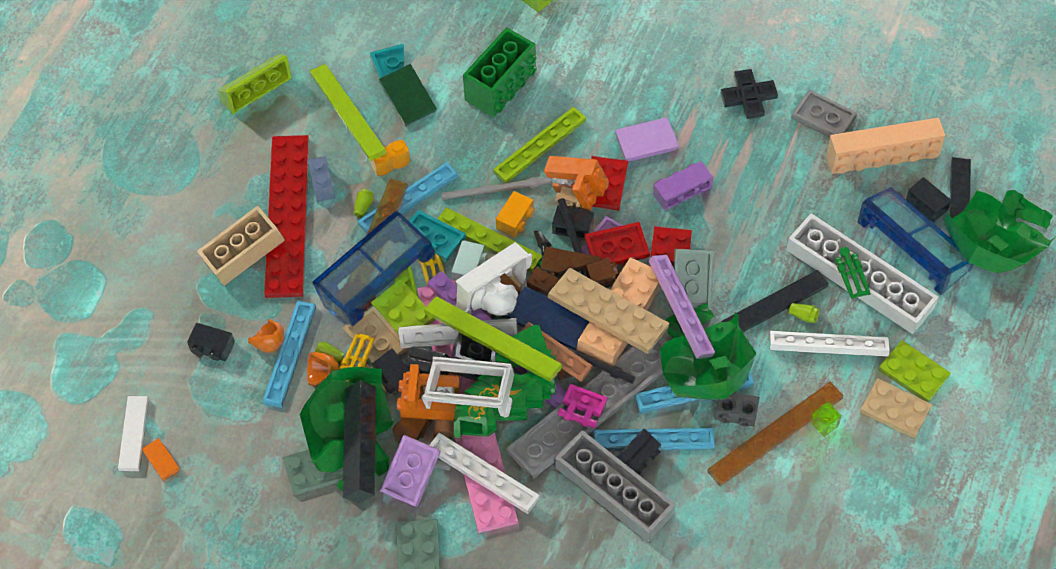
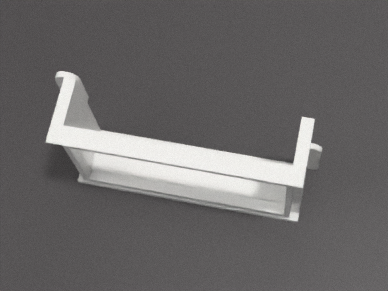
(510, 261)
(439, 364)

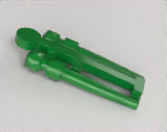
(844, 252)

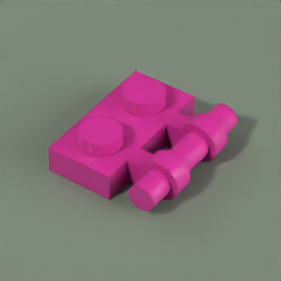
(585, 401)

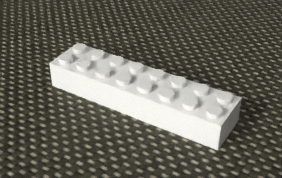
(890, 289)

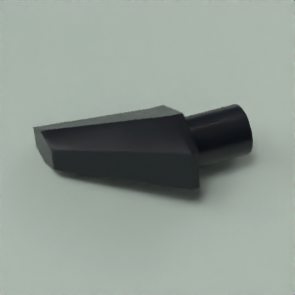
(541, 241)

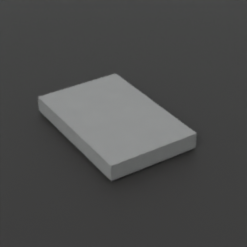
(823, 114)

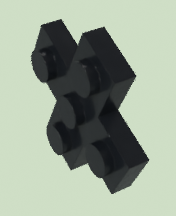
(749, 93)

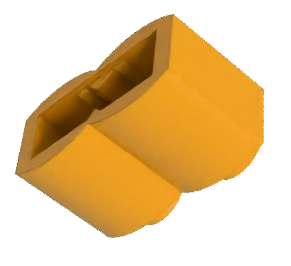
(396, 157)

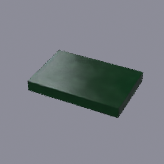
(407, 94)

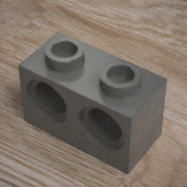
(738, 403)

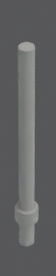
(533, 182)

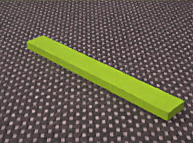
(348, 112)
(493, 338)

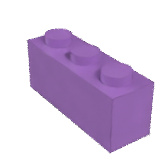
(682, 185)

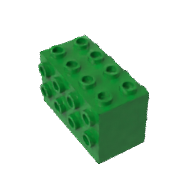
(500, 72)

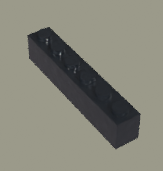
(359, 442)

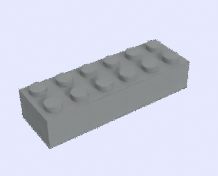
(615, 486)

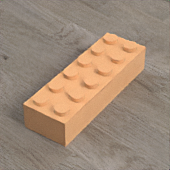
(885, 145)
(635, 283)

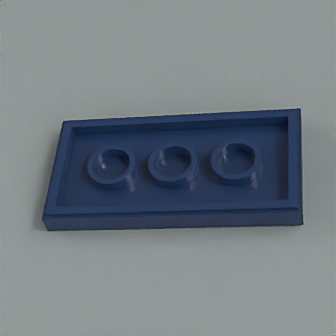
(550, 316)

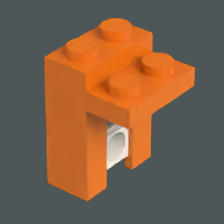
(581, 175)
(413, 389)

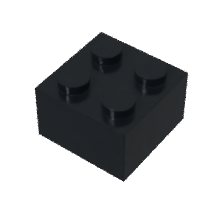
(469, 349)

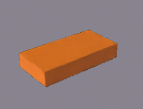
(160, 459)

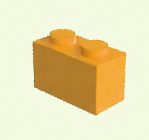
(515, 214)

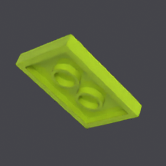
(402, 307)
(914, 371)

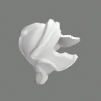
(495, 298)

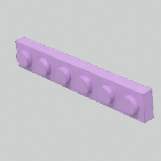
(681, 306)

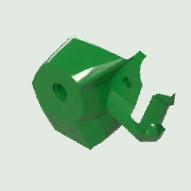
(991, 235)
(712, 376)
(324, 419)

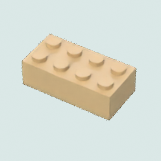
(240, 245)

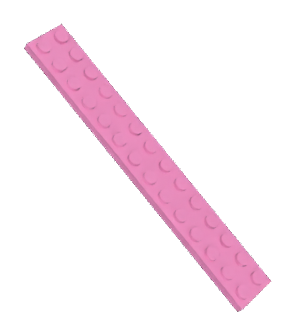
(488, 508)

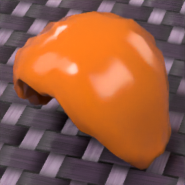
(269, 337)
(319, 367)

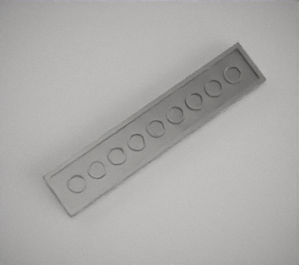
(547, 439)

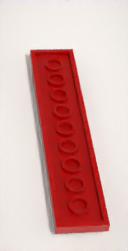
(288, 213)

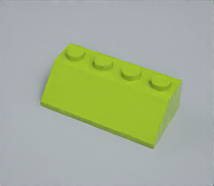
(255, 83)

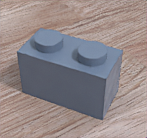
(321, 179)

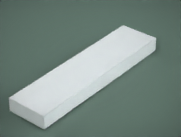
(133, 433)

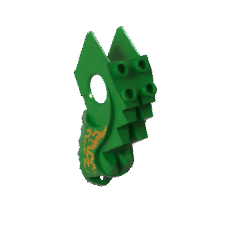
(526, 392)

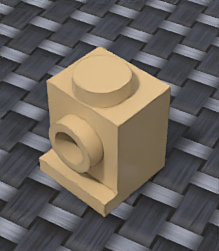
(569, 196)

